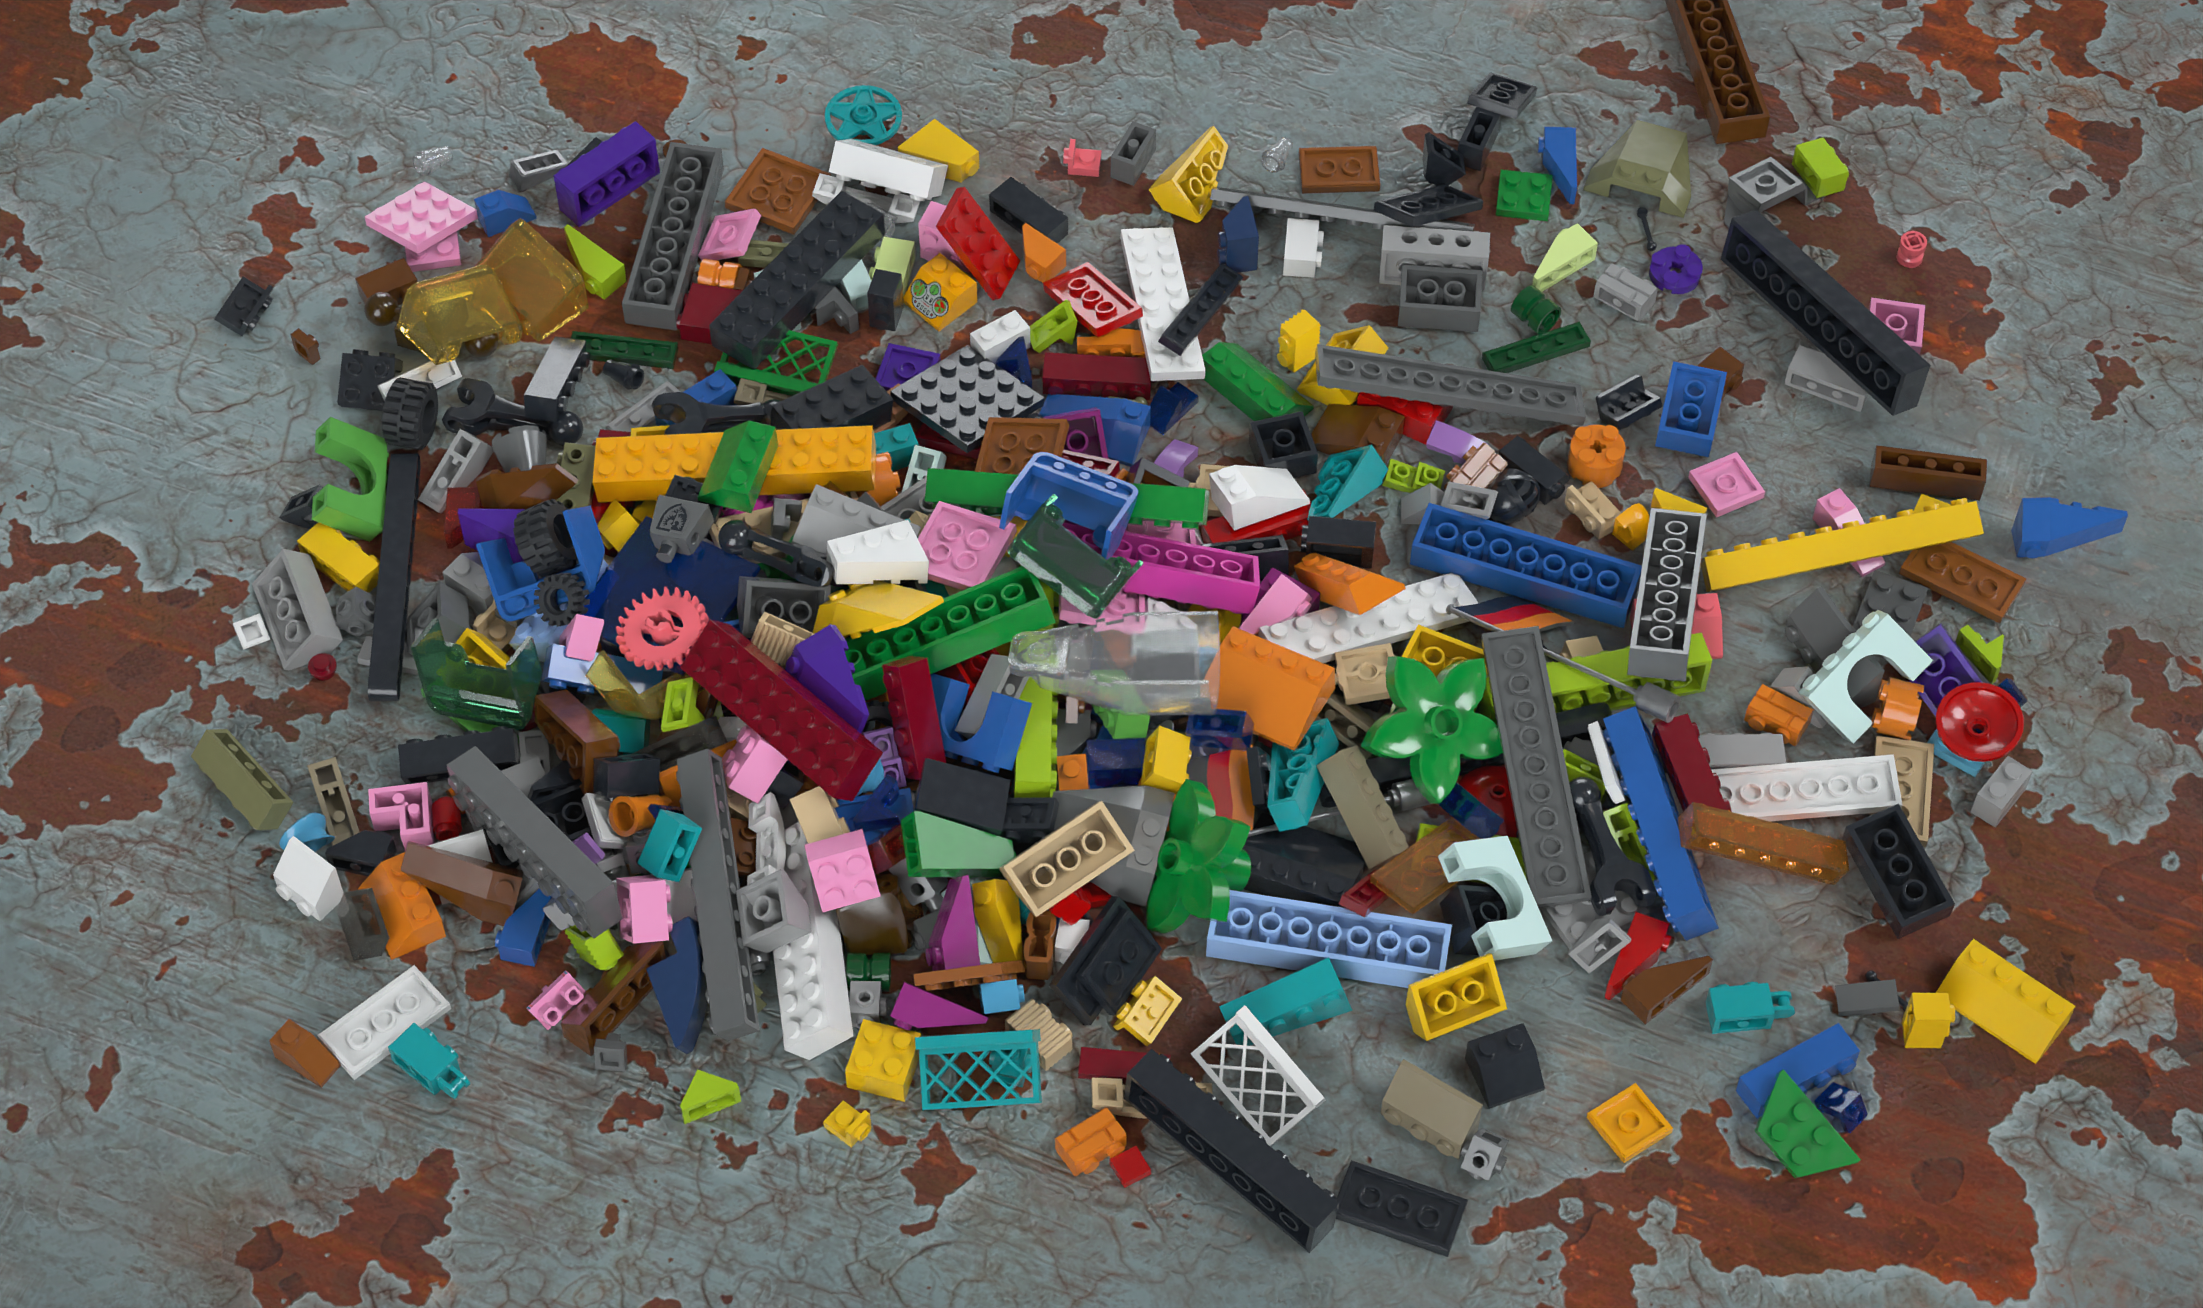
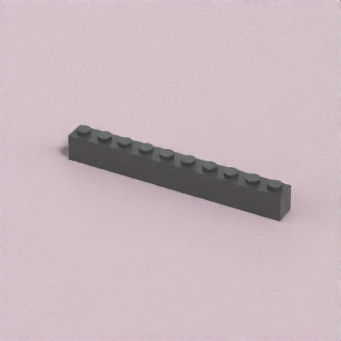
(715, 886)

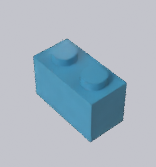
(1000, 996)

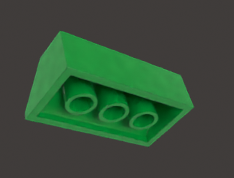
(1250, 383)

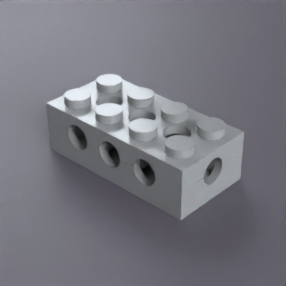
(1433, 249)

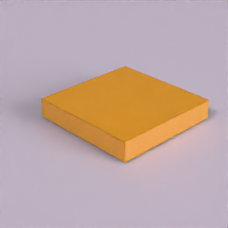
(1629, 1122)

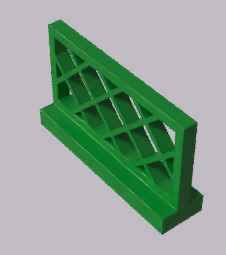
(779, 383)

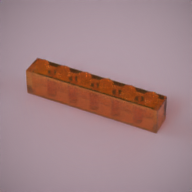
(1763, 843)

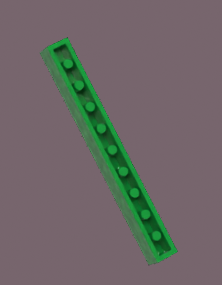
(988, 491)

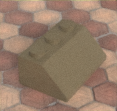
(1431, 1109)

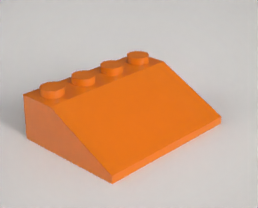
(1273, 685)

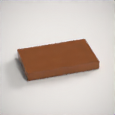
(1339, 169)

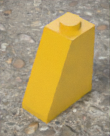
(943, 146)

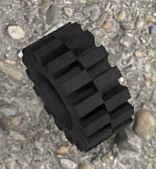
(548, 603)

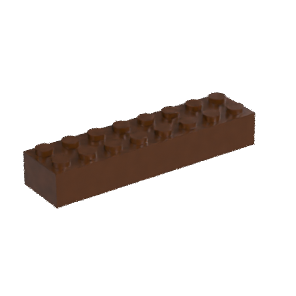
(1720, 69)

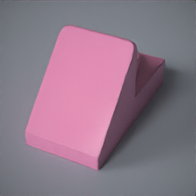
(582, 637)

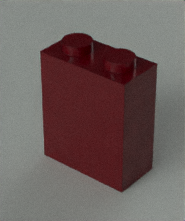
(700, 310)

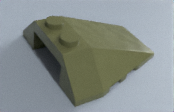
(1649, 162)

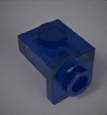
(1842, 1104)

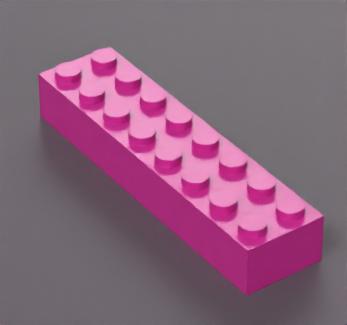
(1185, 571)

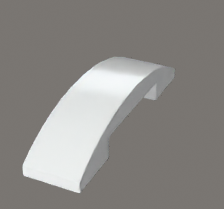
(901, 205)
(770, 843)

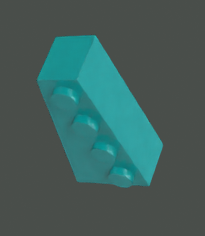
(1292, 1001)

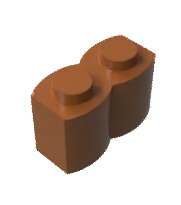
(1040, 945)

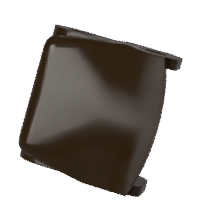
(876, 923)

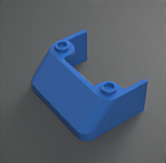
(1082, 494)
(515, 583)

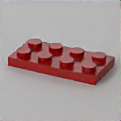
(978, 243)
(1094, 299)

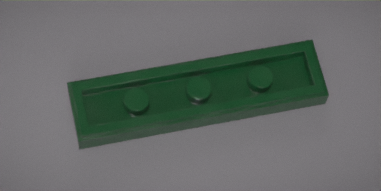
(629, 349)
(1537, 349)

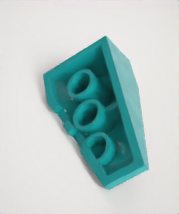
(1346, 480)

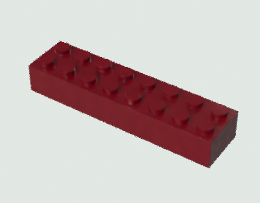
(781, 710)

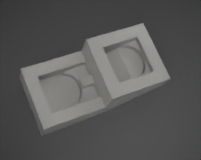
(534, 745)

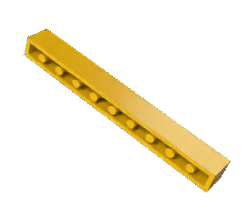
(1841, 546)

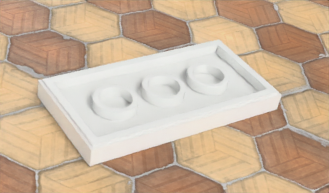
(365, 1033)

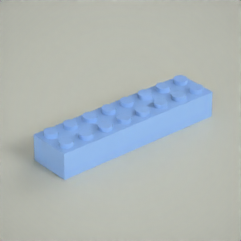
(1303, 933)

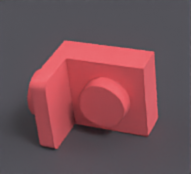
(1082, 161)

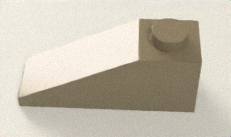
(333, 799)

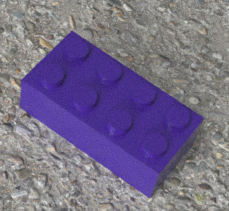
(606, 173)

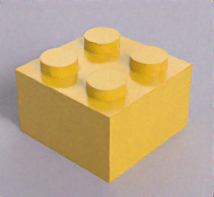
(883, 1060)

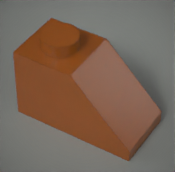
(303, 1053)

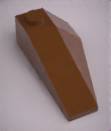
(523, 488)
(470, 883)

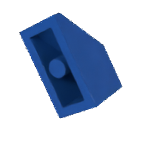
(500, 209)

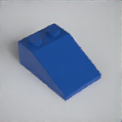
(1691, 409)

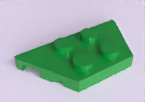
(1800, 1132)

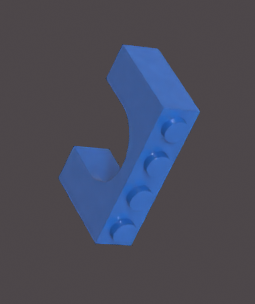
(999, 735)

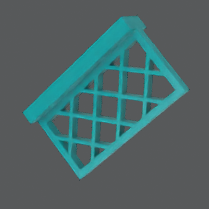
(974, 1043)

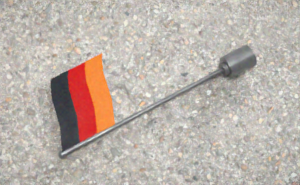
(1517, 613)
(1229, 783)

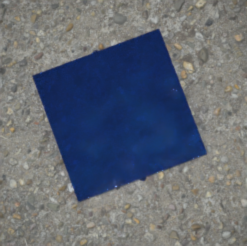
(636, 570)

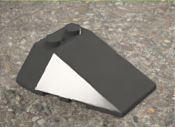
(1142, 817)

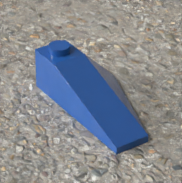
(1123, 421)
(2051, 527)

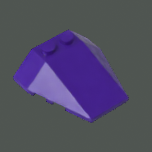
(824, 670)

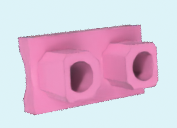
(556, 1000)

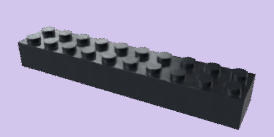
(1825, 312)

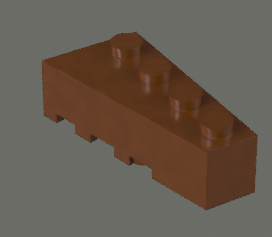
(576, 734)

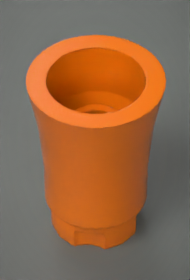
(632, 815)

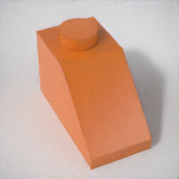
(1042, 255)

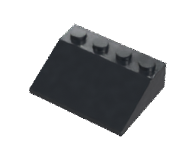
(1302, 864)

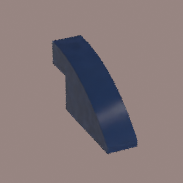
(682, 986)

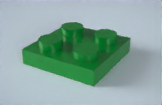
(1524, 195)

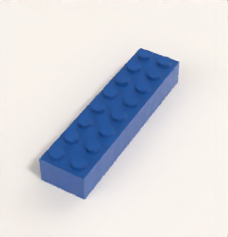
(1526, 565)
(1657, 819)

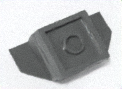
(1764, 187)

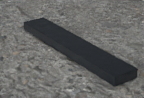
(1200, 309)

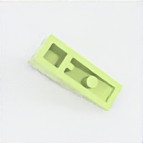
(1568, 253)

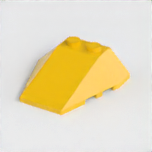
(873, 608)

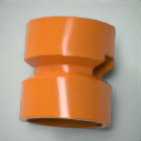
(718, 275)

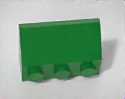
(740, 466)

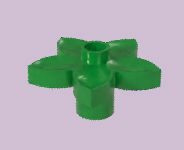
(1434, 722)
(1197, 862)

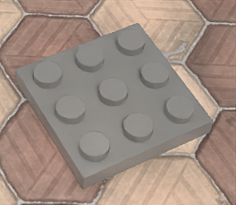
(1575, 918)

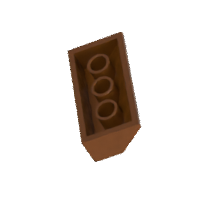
(612, 997)

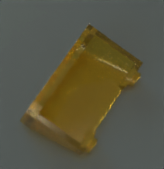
(536, 280)
(456, 309)

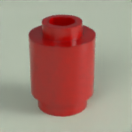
(446, 818)

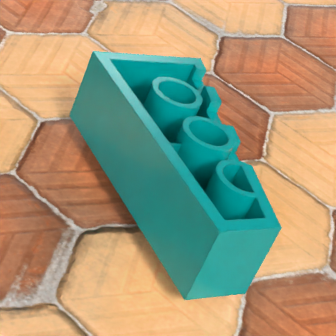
(1295, 777)

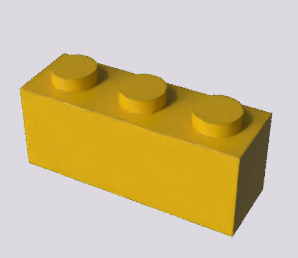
(340, 558)

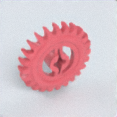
(655, 619)

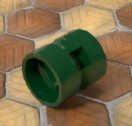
(1533, 307)
(873, 969)

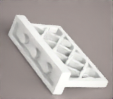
(1280, 1061)

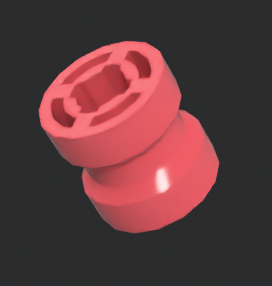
(1911, 249)

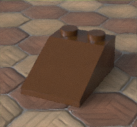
(1358, 426)

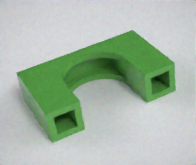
(367, 458)

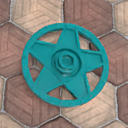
(863, 114)

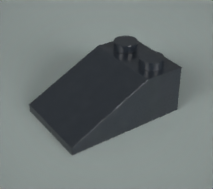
(1467, 911)

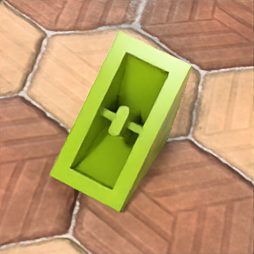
(708, 1095)

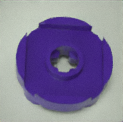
(1677, 257)

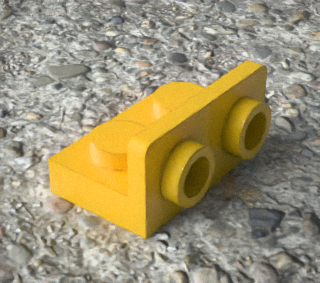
(1147, 1010)

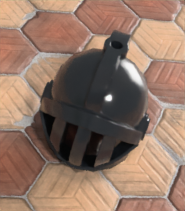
(1515, 500)

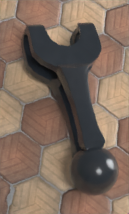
(492, 412)
(704, 417)
(807, 566)
(1612, 866)

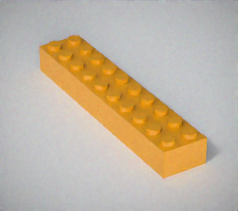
(645, 465)

